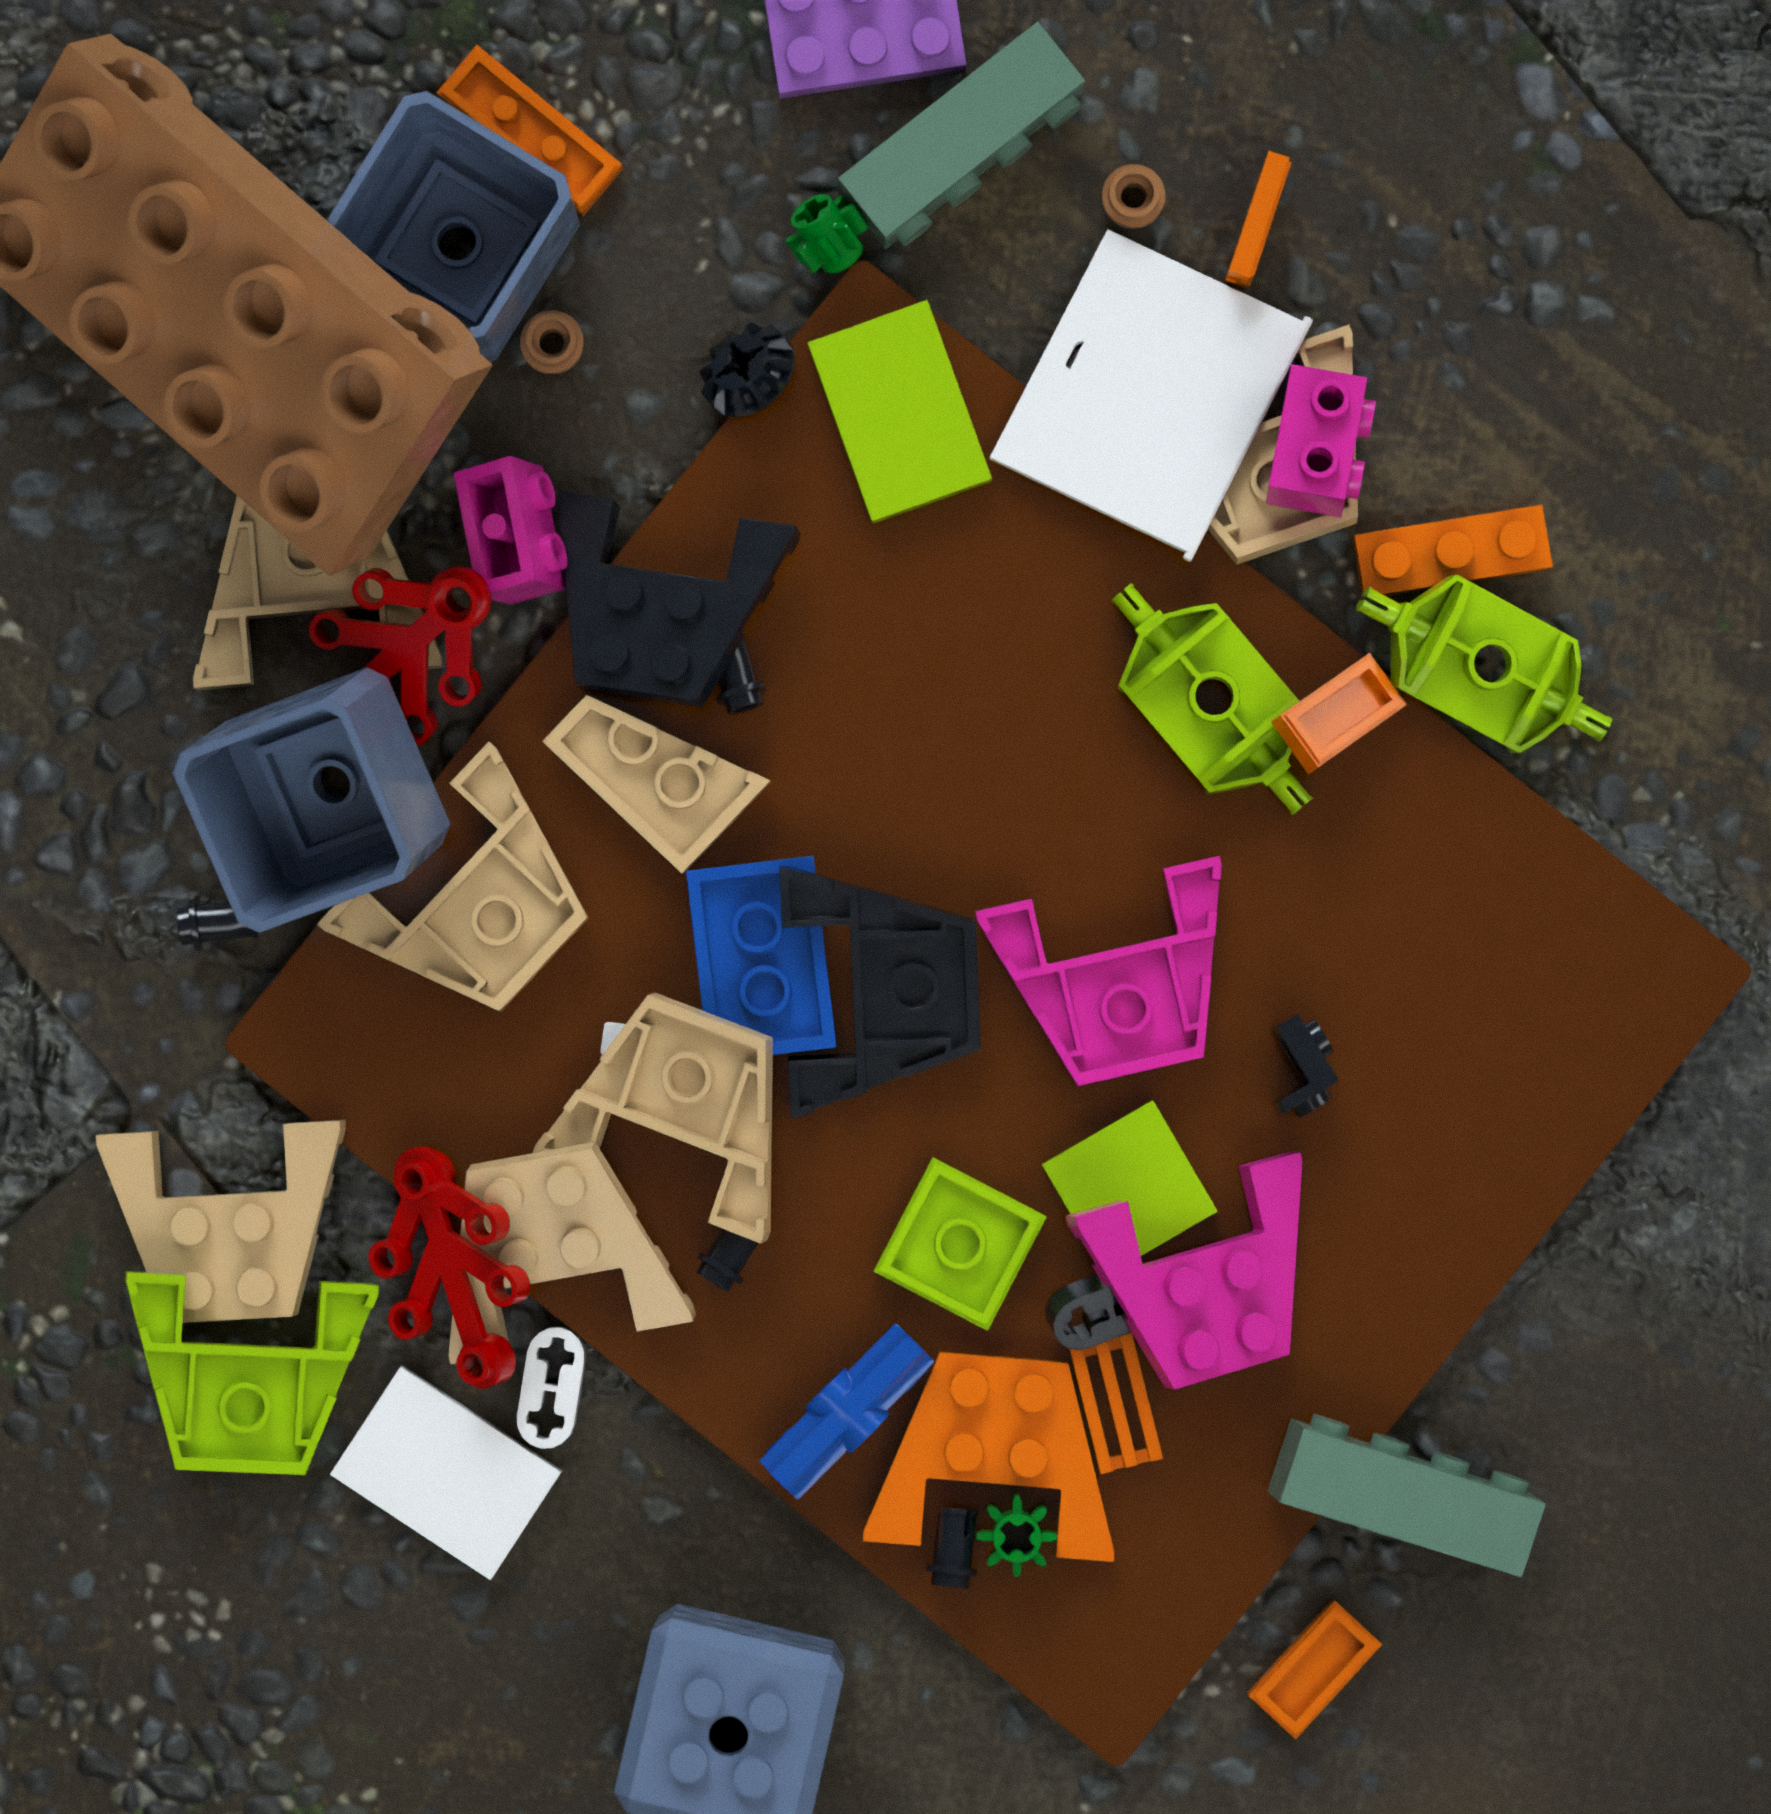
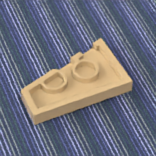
(655, 782)

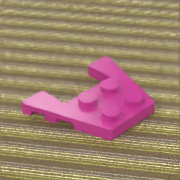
(1125, 1004)
(1214, 1303)

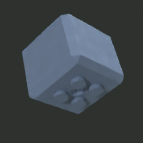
(449, 172)
(275, 829)
(719, 1667)

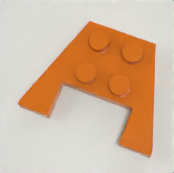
(996, 1426)

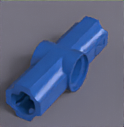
(846, 1411)

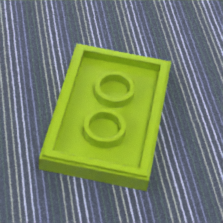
(899, 412)

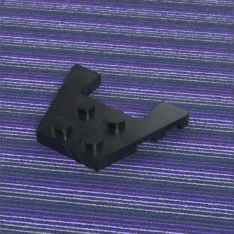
(655, 629)
(909, 987)

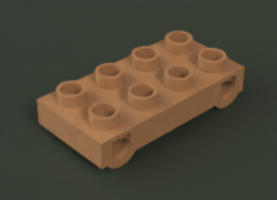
(226, 303)

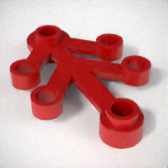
(408, 645)
(447, 1261)

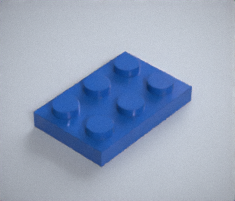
(753, 966)

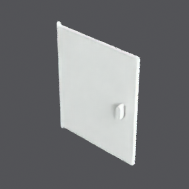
(1154, 397)

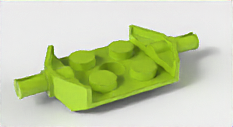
(1435, 655)
(1161, 680)

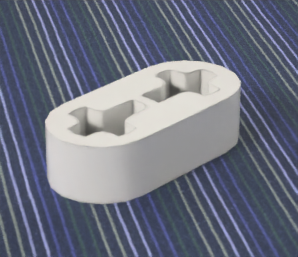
(535, 1385)

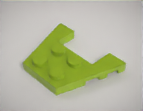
(244, 1402)

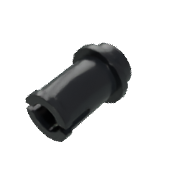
(739, 684)
(209, 924)
(726, 1259)
(953, 1548)

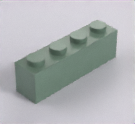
(963, 136)
(1407, 1496)

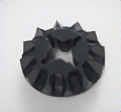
(769, 372)

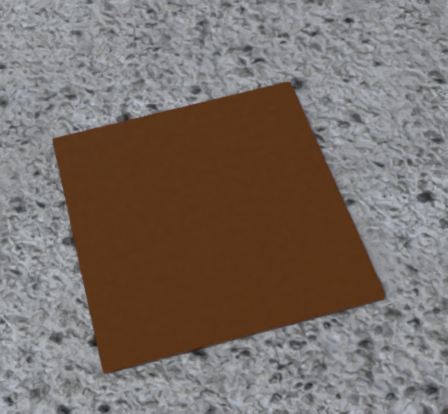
(965, 745)

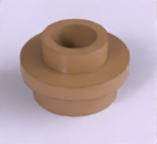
(1133, 177)
(543, 324)

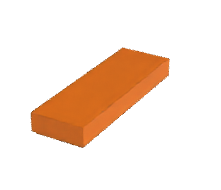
(518, 114)

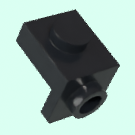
(1306, 1049)

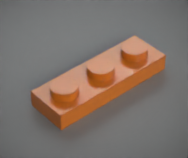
(1468, 546)

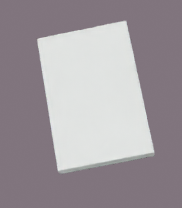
(446, 1472)

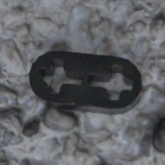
(1101, 1319)

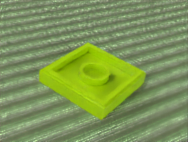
(1138, 1164)
(960, 1243)

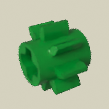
(827, 233)
(1015, 1553)

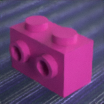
(1317, 441)
(512, 528)

